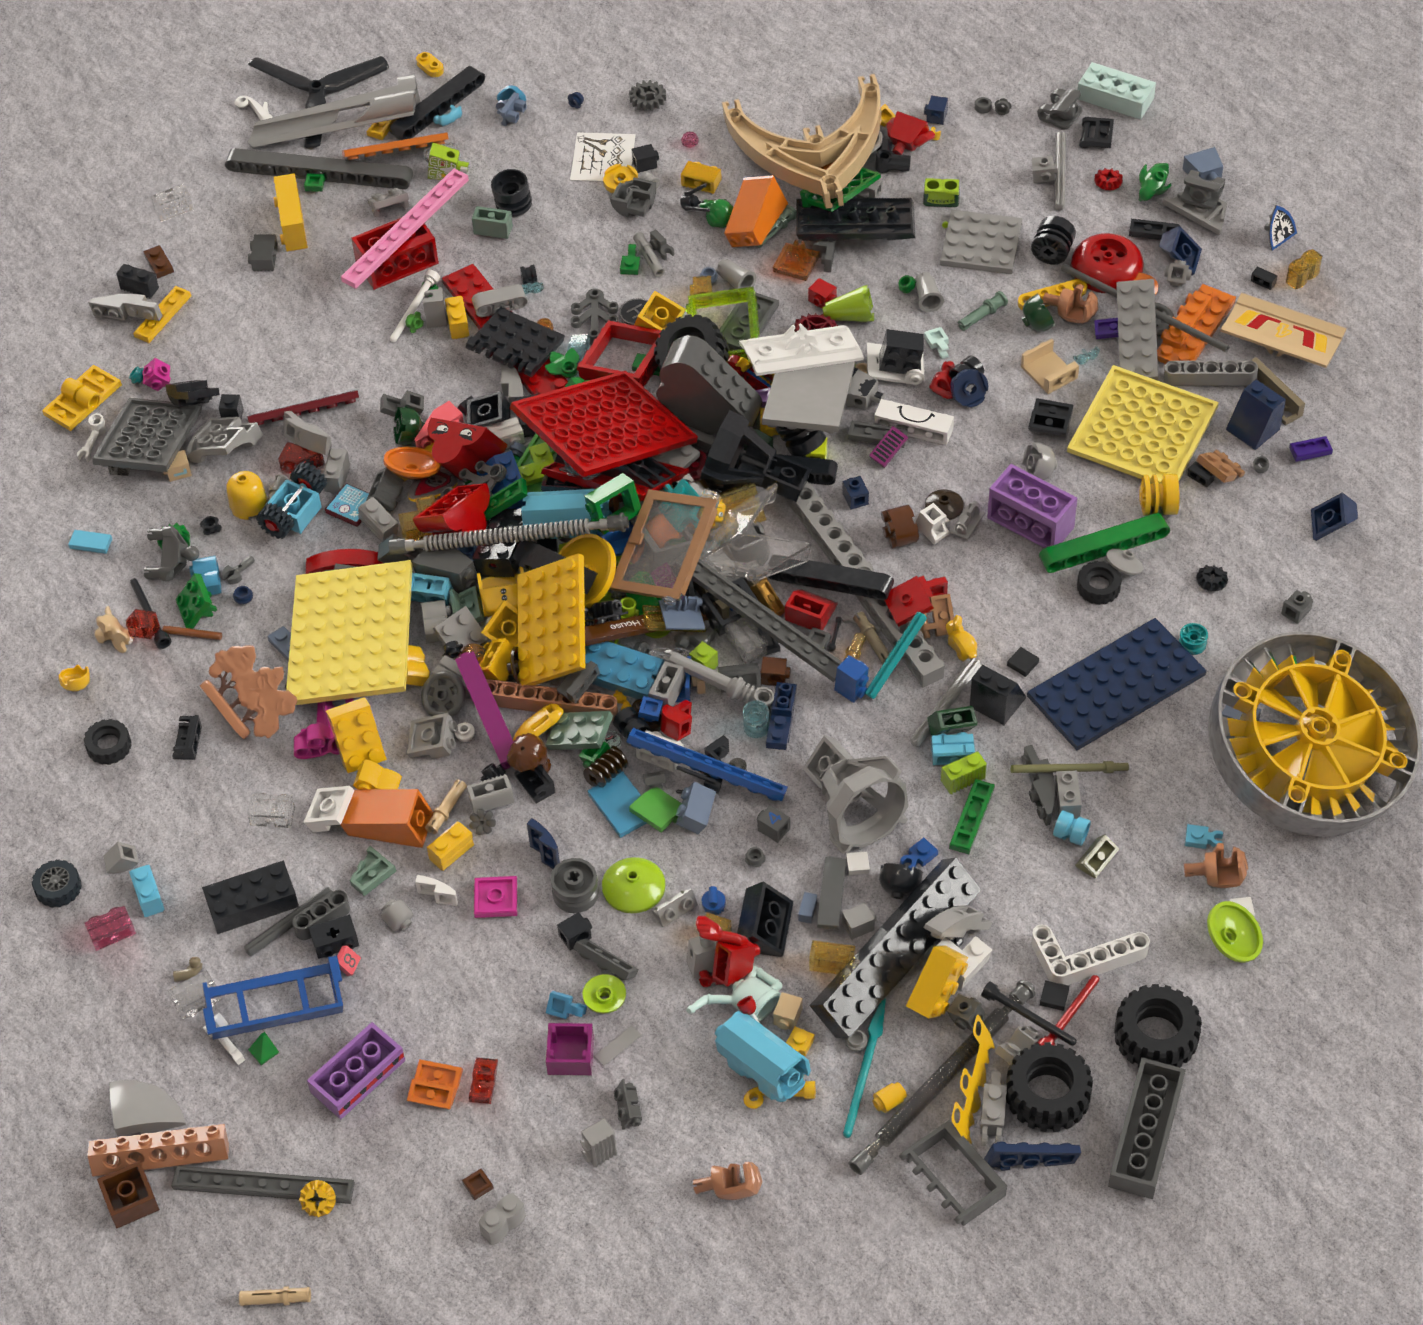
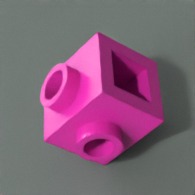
(156, 374)

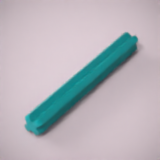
(895, 655)

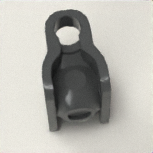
(1063, 110)
(1202, 192)

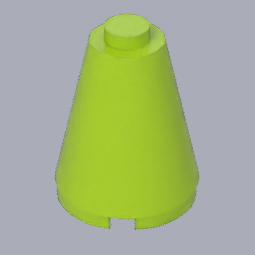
(851, 306)

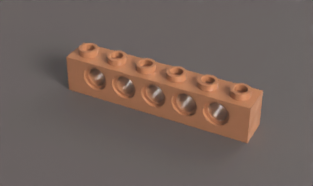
(159, 1149)

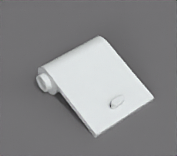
(913, 376)

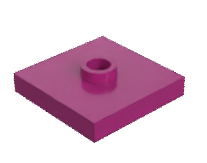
(495, 896)

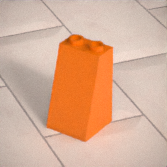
(755, 211)
(388, 816)

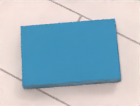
(615, 802)

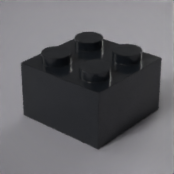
(901, 351)

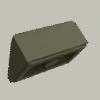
(1097, 856)

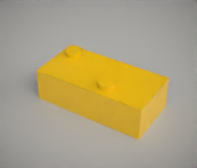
(290, 212)

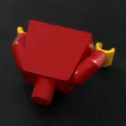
(909, 132)

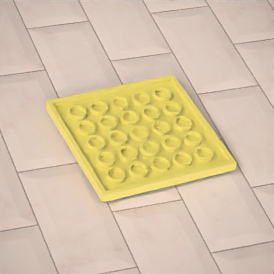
(1142, 425)

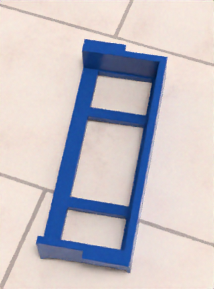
(331, 968)

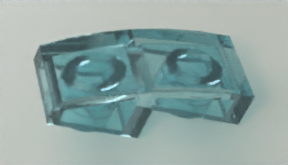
(580, 344)

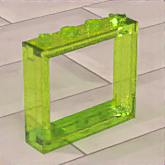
(725, 298)

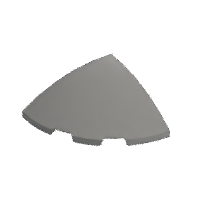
(142, 1108)

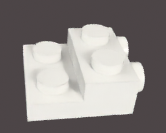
(328, 808)

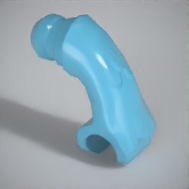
(444, 120)

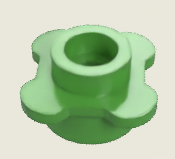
(414, 321)

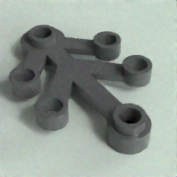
(593, 297)
(495, 474)

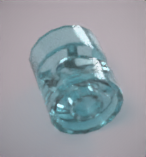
(756, 719)

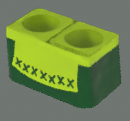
(941, 192)

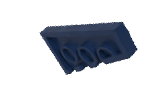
(1031, 1155)

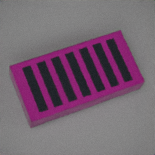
(888, 446)

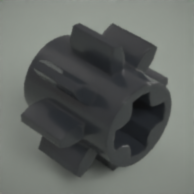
(492, 771)

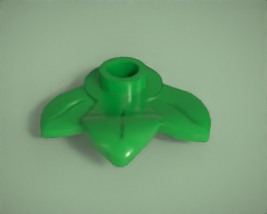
(562, 363)

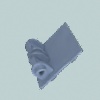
(684, 614)

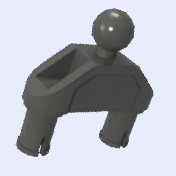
(174, 553)

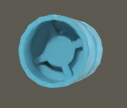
(1071, 828)

